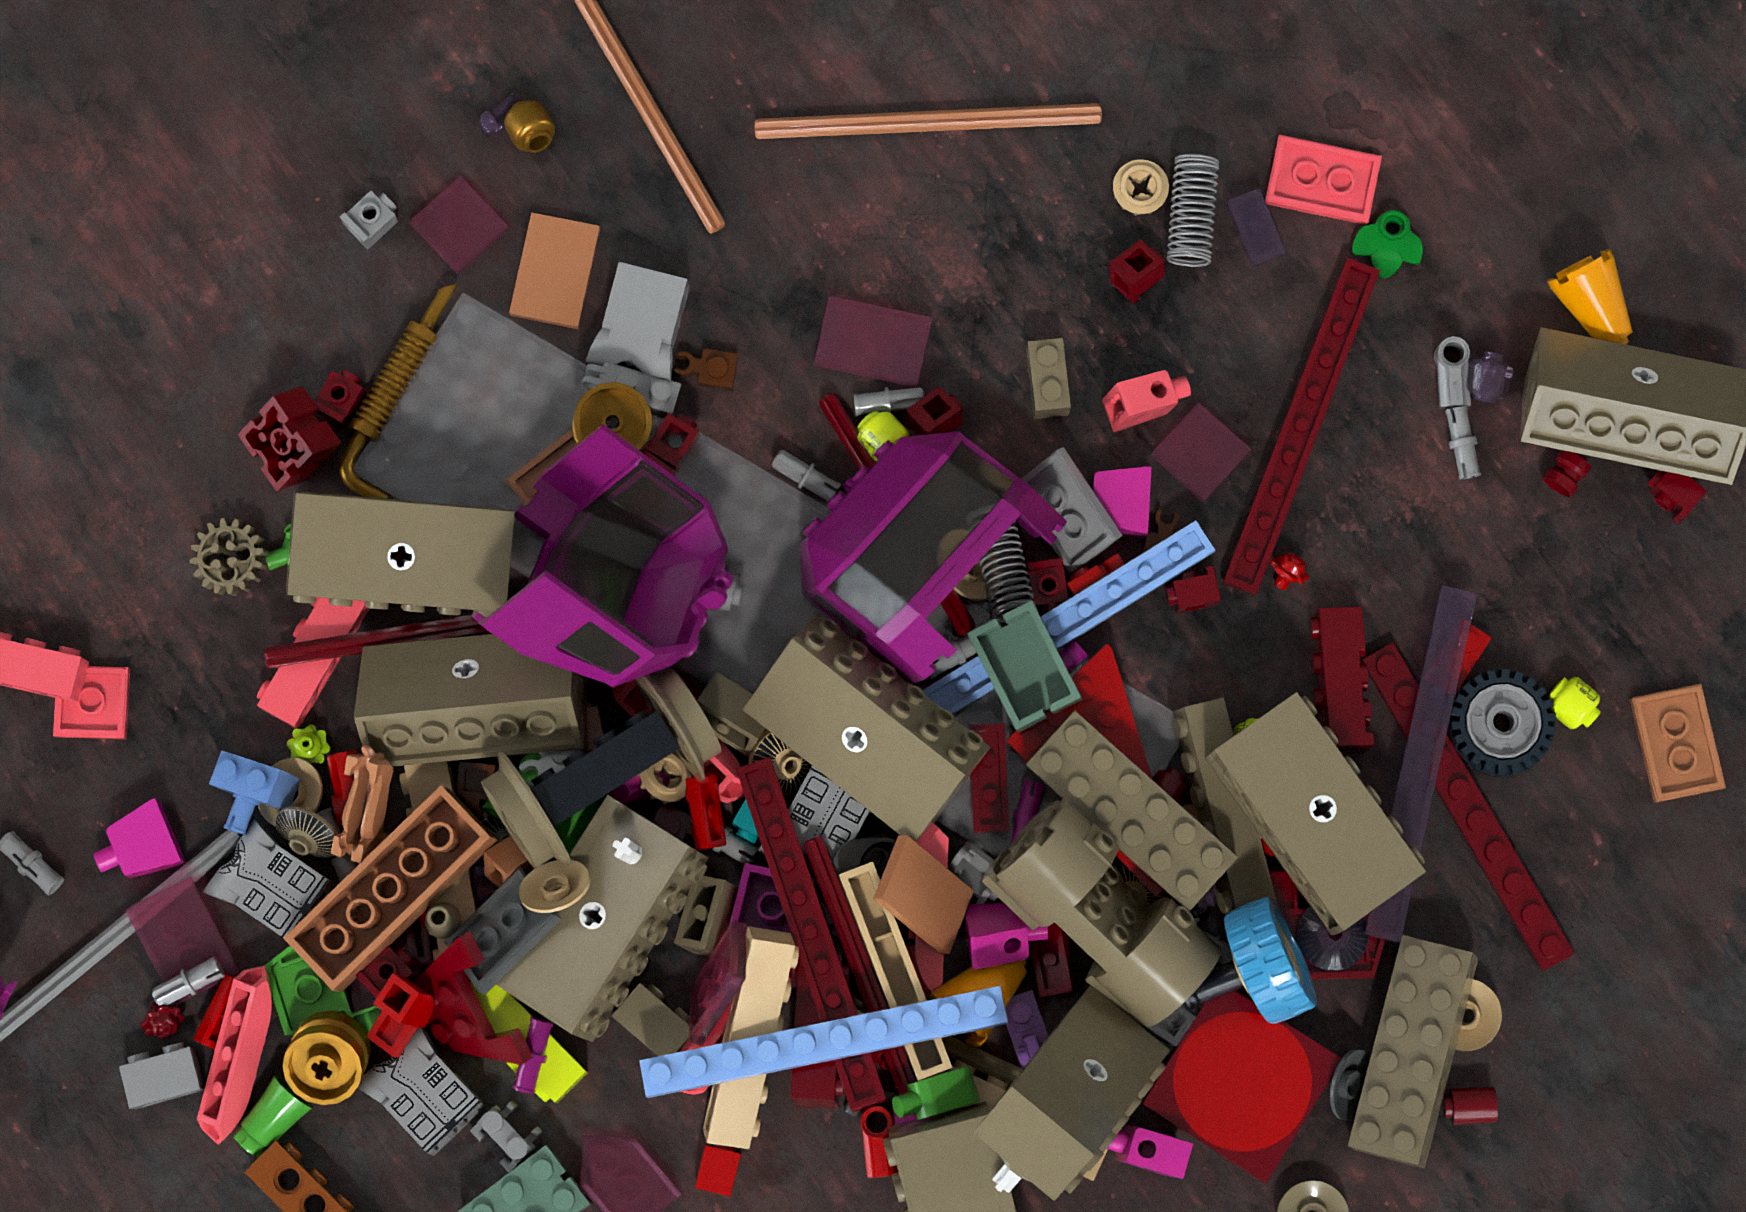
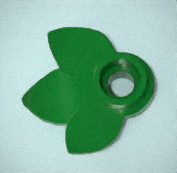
(1388, 249)

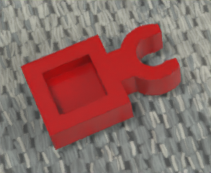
(1084, 577)

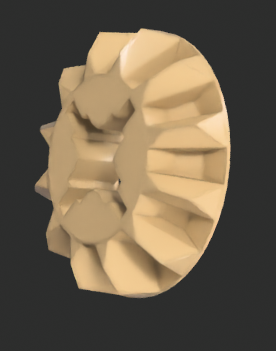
(1138, 171)
(673, 789)

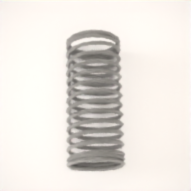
(1190, 250)
(1016, 603)

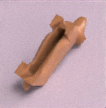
(365, 806)

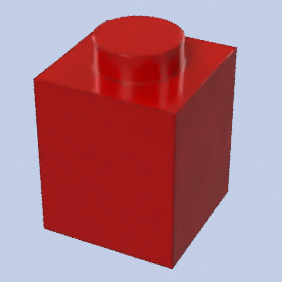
(718, 1169)

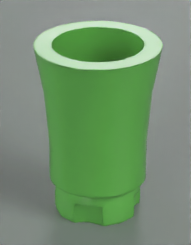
(271, 1117)

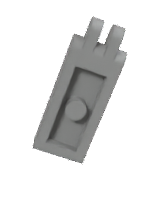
(658, 393)

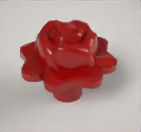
(1289, 570)

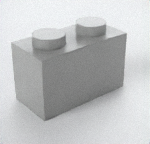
(161, 1077)

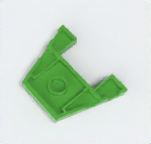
(301, 993)

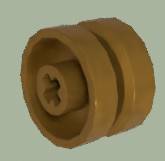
(616, 402)
(326, 1058)

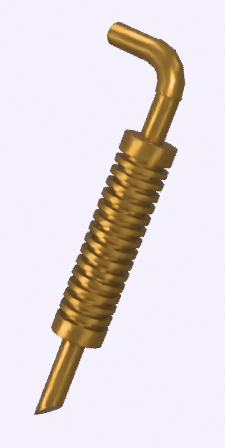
(388, 390)

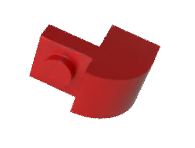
(403, 1011)

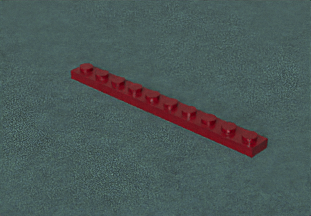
(1301, 427)
(1475, 820)
(807, 922)

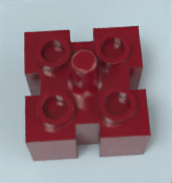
(289, 438)

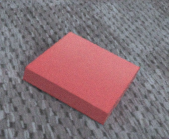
(100, 707)

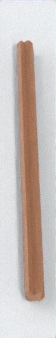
(651, 115)
(928, 121)

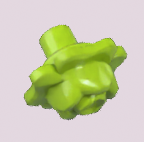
(309, 744)

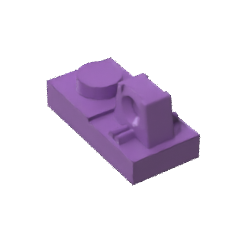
(1025, 1026)

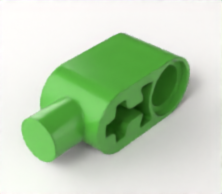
(937, 1094)

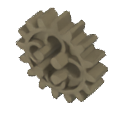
(216, 573)

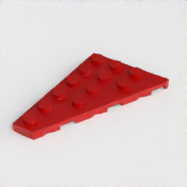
(1109, 712)

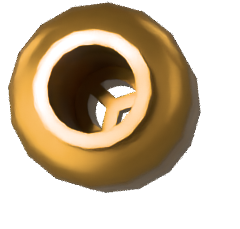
(529, 126)

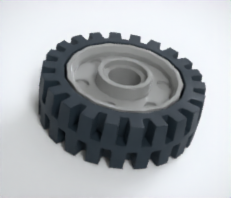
(1529, 718)

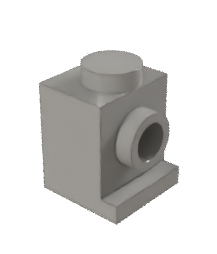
(370, 230)

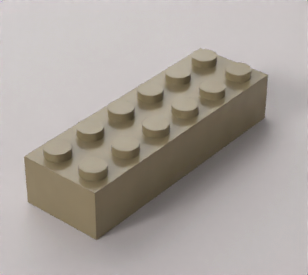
(1133, 810)
(1413, 1051)

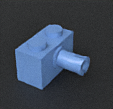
(251, 786)

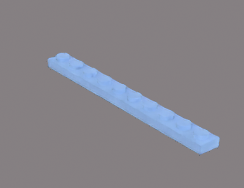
(1087, 609)
(823, 1042)

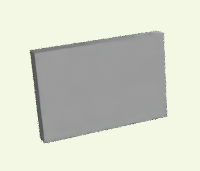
(1088, 524)

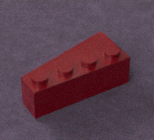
(1342, 676)
(817, 1083)

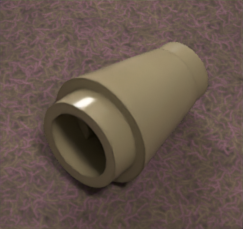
(451, 922)

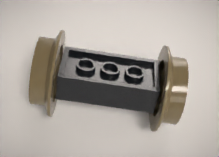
(673, 726)

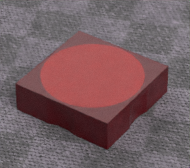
(1241, 1084)

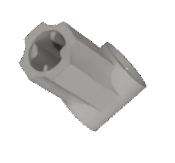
(1452, 376)

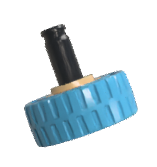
(1263, 962)

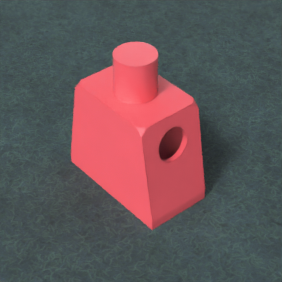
(1143, 399)

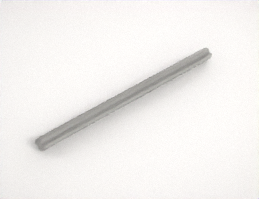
(108, 939)

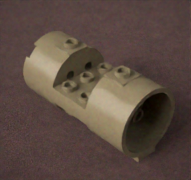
(1142, 952)

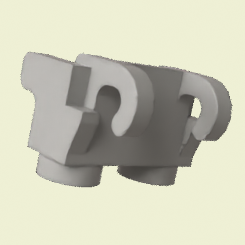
(970, 867)
(505, 1135)

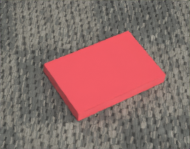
(1323, 179)

